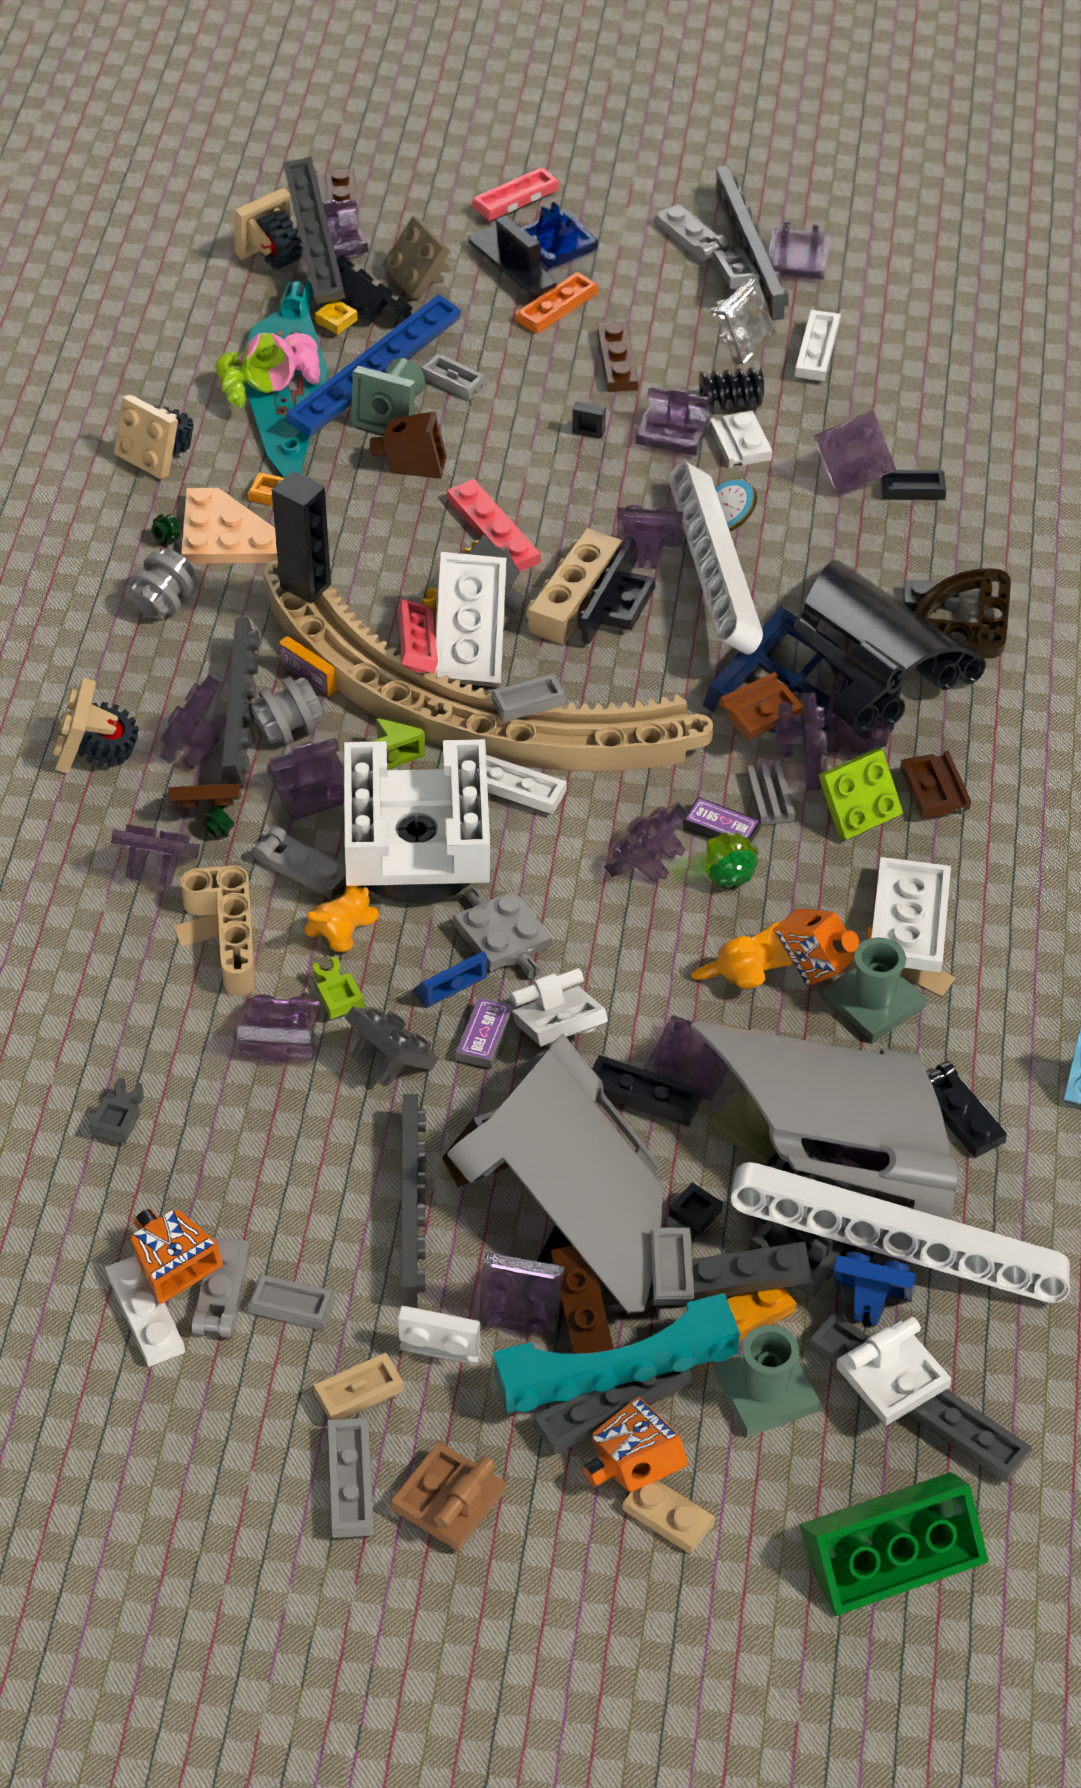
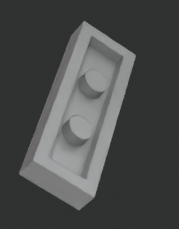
(350, 1478)

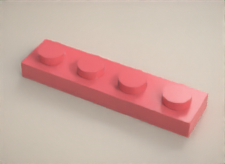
(489, 520)
(417, 636)

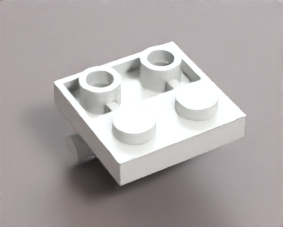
(555, 1010)
(894, 1371)

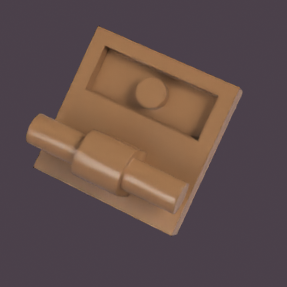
(449, 1495)

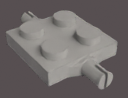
(503, 931)

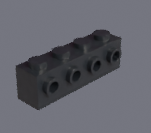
(301, 536)

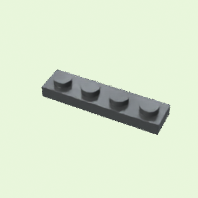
(578, 1418)

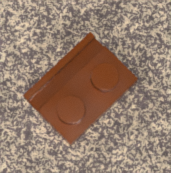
(756, 705)

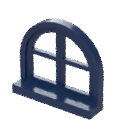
(743, 665)

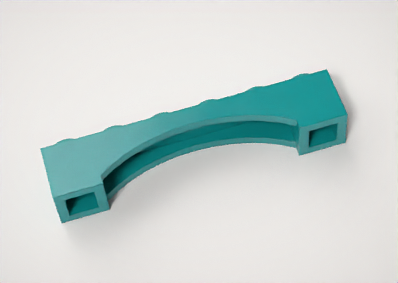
(540, 1377)

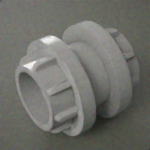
(160, 586)
(287, 710)

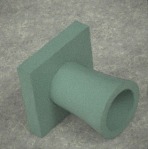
(384, 395)
(875, 993)
(767, 1381)

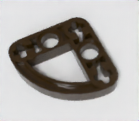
(974, 632)

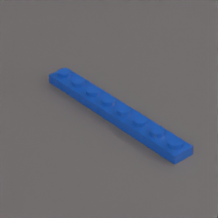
(401, 342)

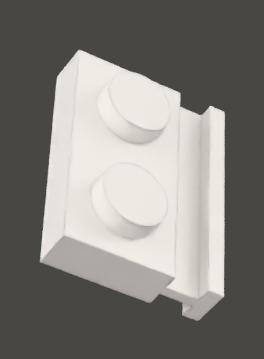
(741, 439)
(439, 1335)

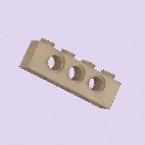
(569, 590)

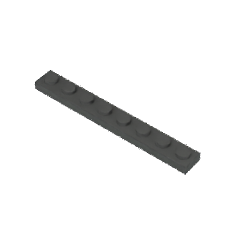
(748, 239)

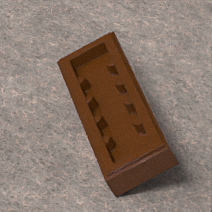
(582, 1303)

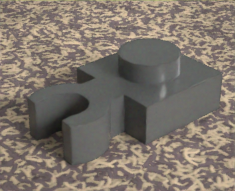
(916, 589)
(117, 1116)

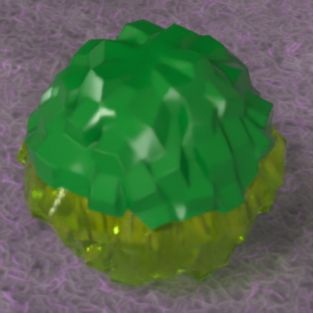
(730, 859)

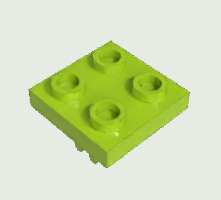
(860, 794)

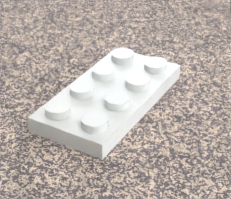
(470, 618)
(913, 909)

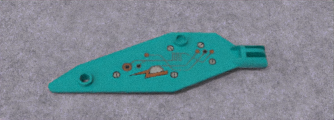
(282, 442)

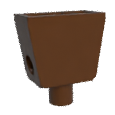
(412, 445)

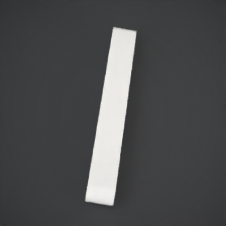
(715, 559)
(901, 1232)

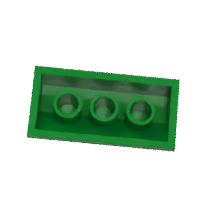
(895, 1542)

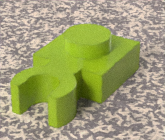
(337, 990)

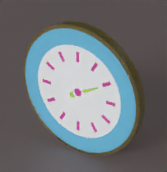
(737, 501)

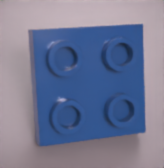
(873, 1283)

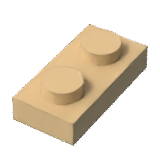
(359, 1387)
(669, 1515)

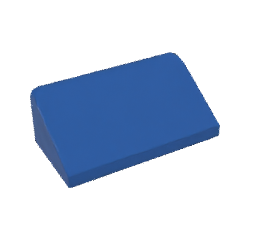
(452, 980)

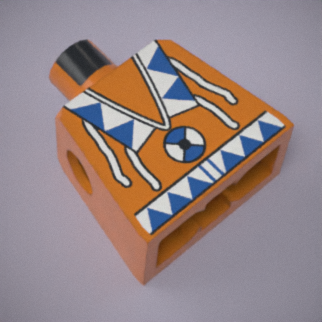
(817, 943)
(173, 1252)
(635, 1448)

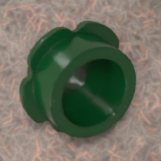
(166, 529)
(218, 822)

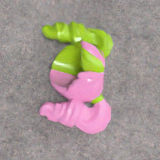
(267, 365)

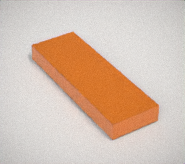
(556, 303)

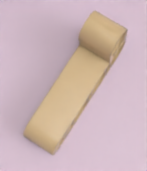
(225, 893)

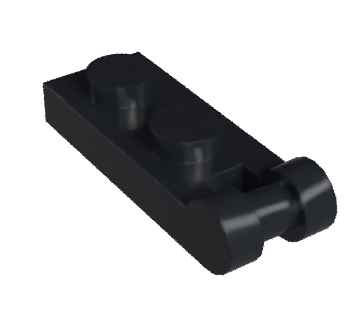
(965, 1113)

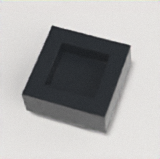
(588, 420)
(695, 1208)

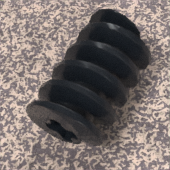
(732, 387)

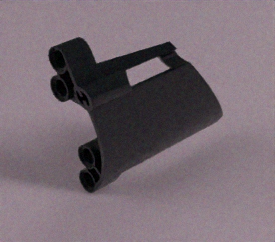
(890, 645)

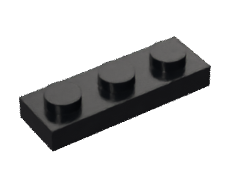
(648, 1091)

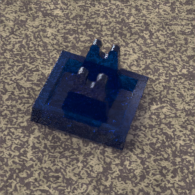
(560, 236)

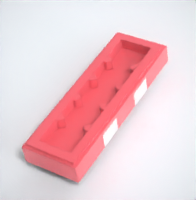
(515, 194)

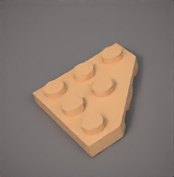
(224, 530)

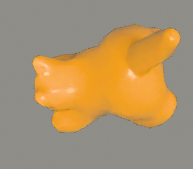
(340, 918)
(746, 959)

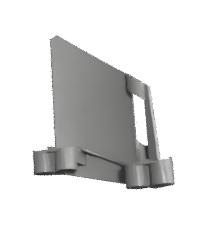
(846, 1100)
(576, 1167)

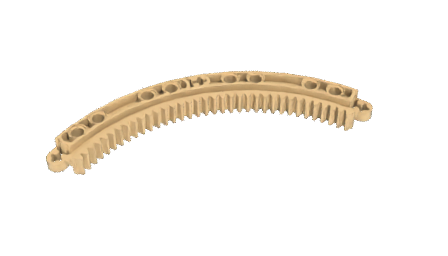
(546, 740)

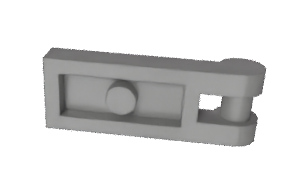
(691, 232)
(735, 267)
(301, 863)
(223, 1290)

